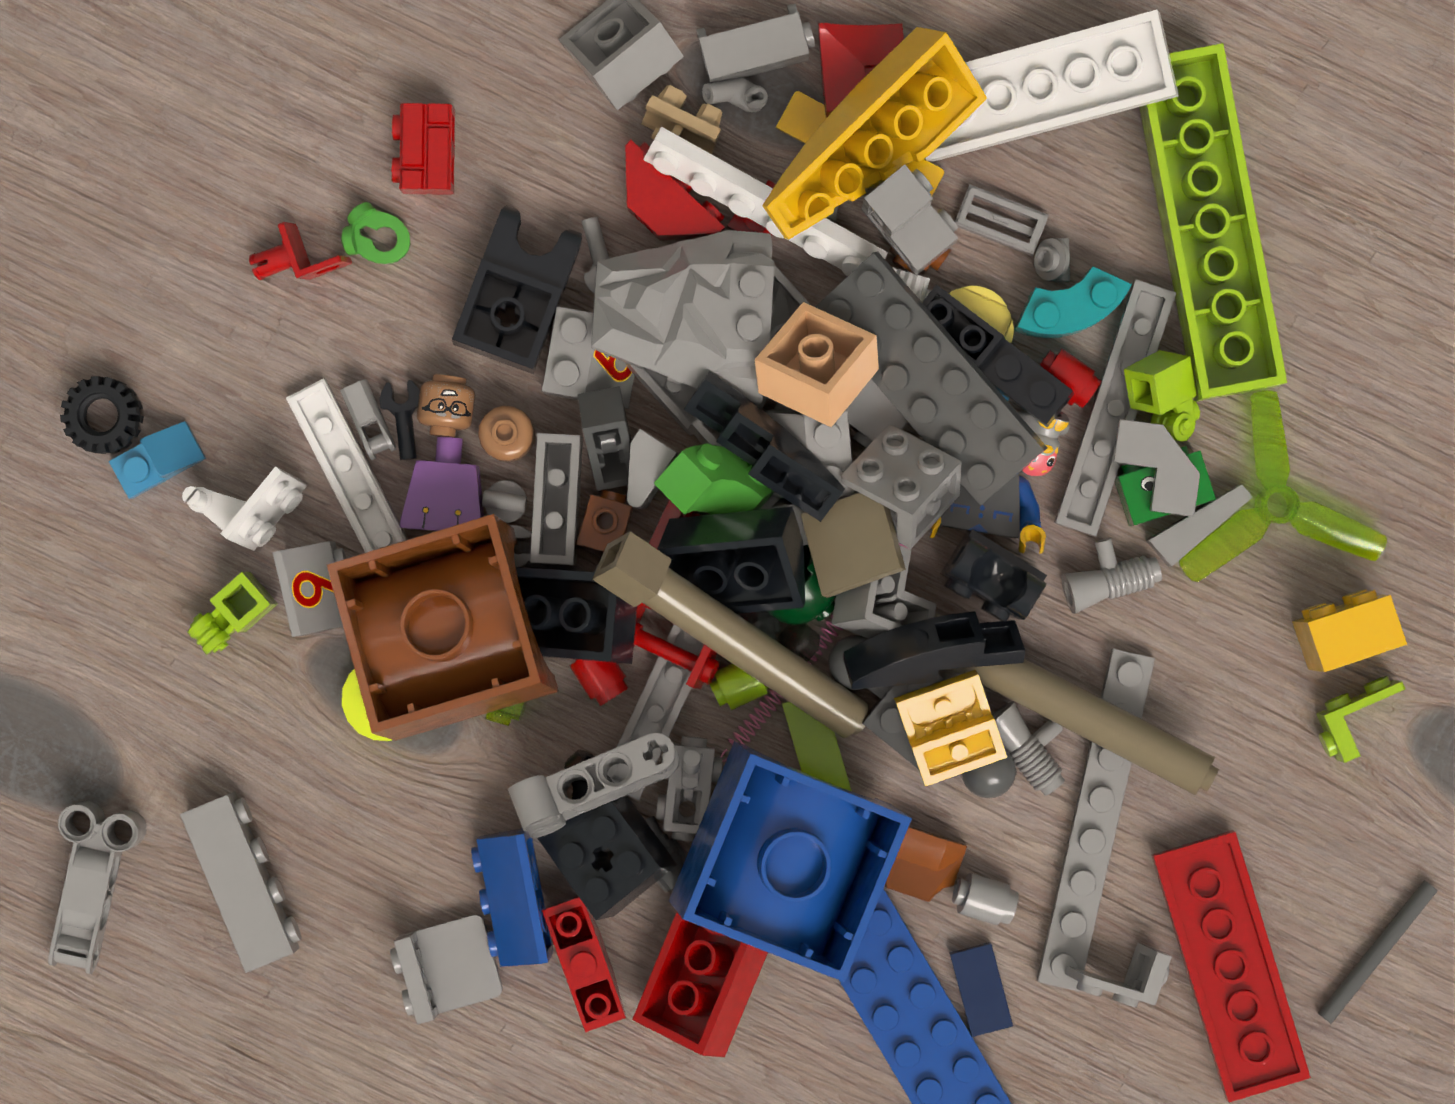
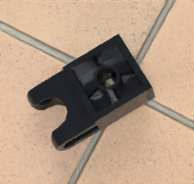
(516, 281)
(993, 575)
(584, 847)

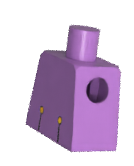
(443, 490)

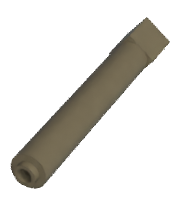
(643, 575)
(1101, 723)

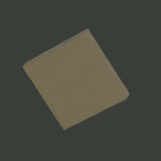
(853, 544)

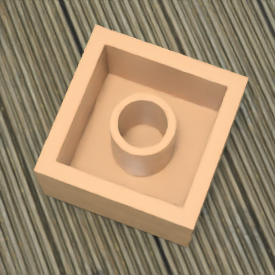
(817, 364)

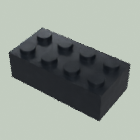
(577, 616)

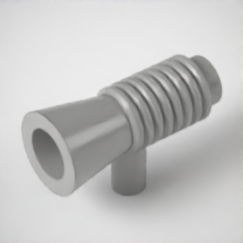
(1111, 581)
(1029, 749)

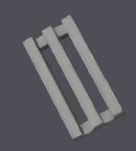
(1006, 240)

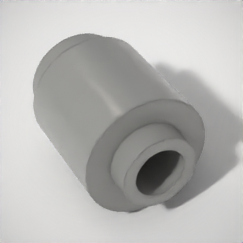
(985, 899)

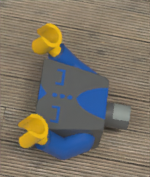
(1003, 515)

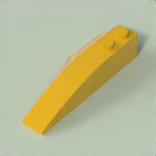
(883, 123)

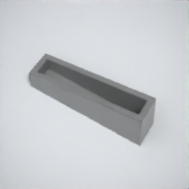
(1188, 532)

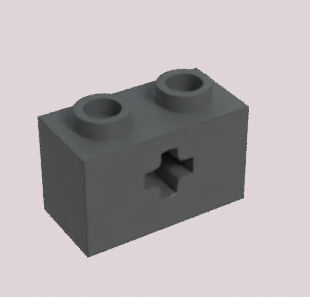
(606, 436)

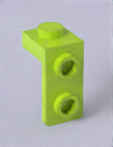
(1336, 736)

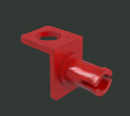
(292, 255)

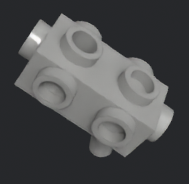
(689, 783)

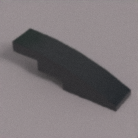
(773, 452)

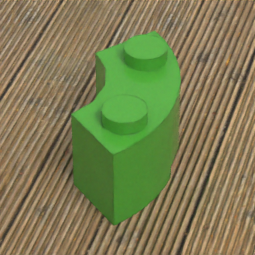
(712, 482)

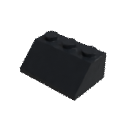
(740, 557)

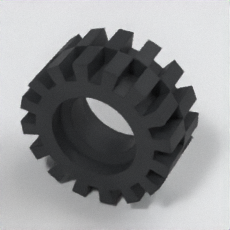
(76, 410)

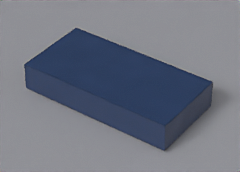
(981, 989)

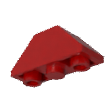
(665, 202)
(585, 963)

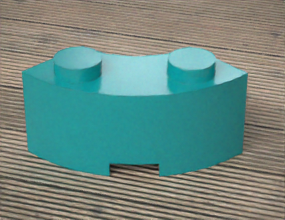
(1072, 309)

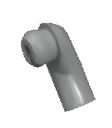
(736, 91)

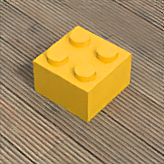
(1349, 632)

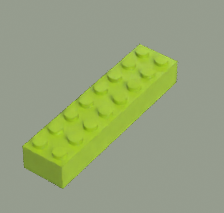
(1212, 230)

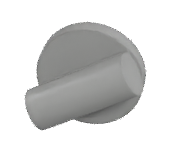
(1053, 260)
(505, 500)

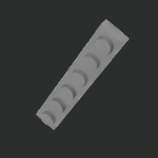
(1093, 467)

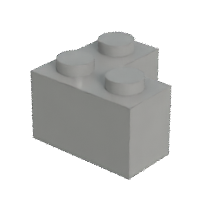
(908, 221)
(881, 605)

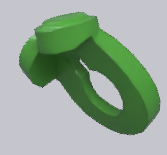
(366, 216)

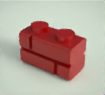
(425, 148)

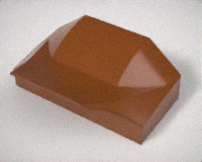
(925, 864)

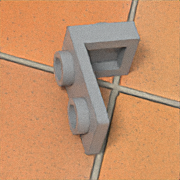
(1142, 983)

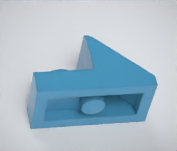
(157, 459)

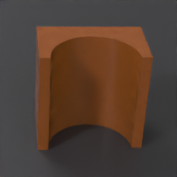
(439, 628)

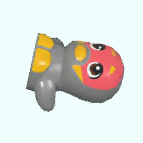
(1049, 436)

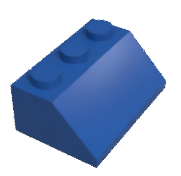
(513, 898)

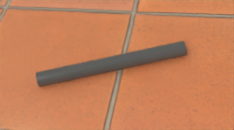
(1377, 952)

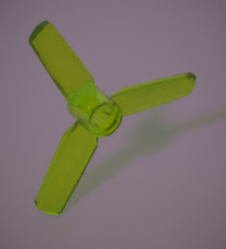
(1307, 518)

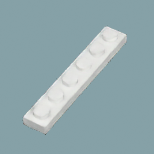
(746, 196)

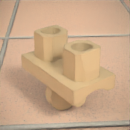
(667, 113)

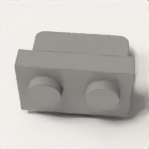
(446, 967)

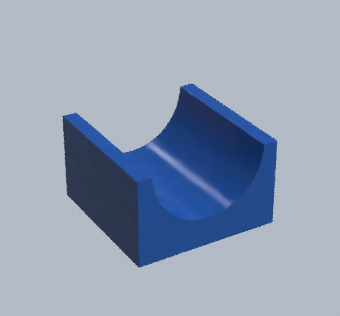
(788, 862)

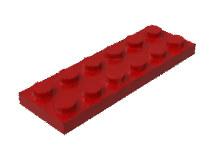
(1231, 966)

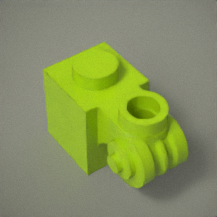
(1165, 387)
(237, 609)

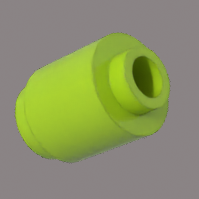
(736, 687)

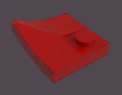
(851, 54)

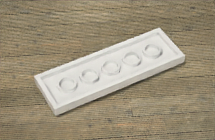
(1066, 82)

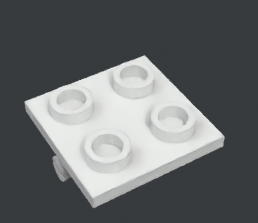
(252, 521)

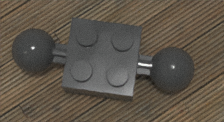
(885, 722)

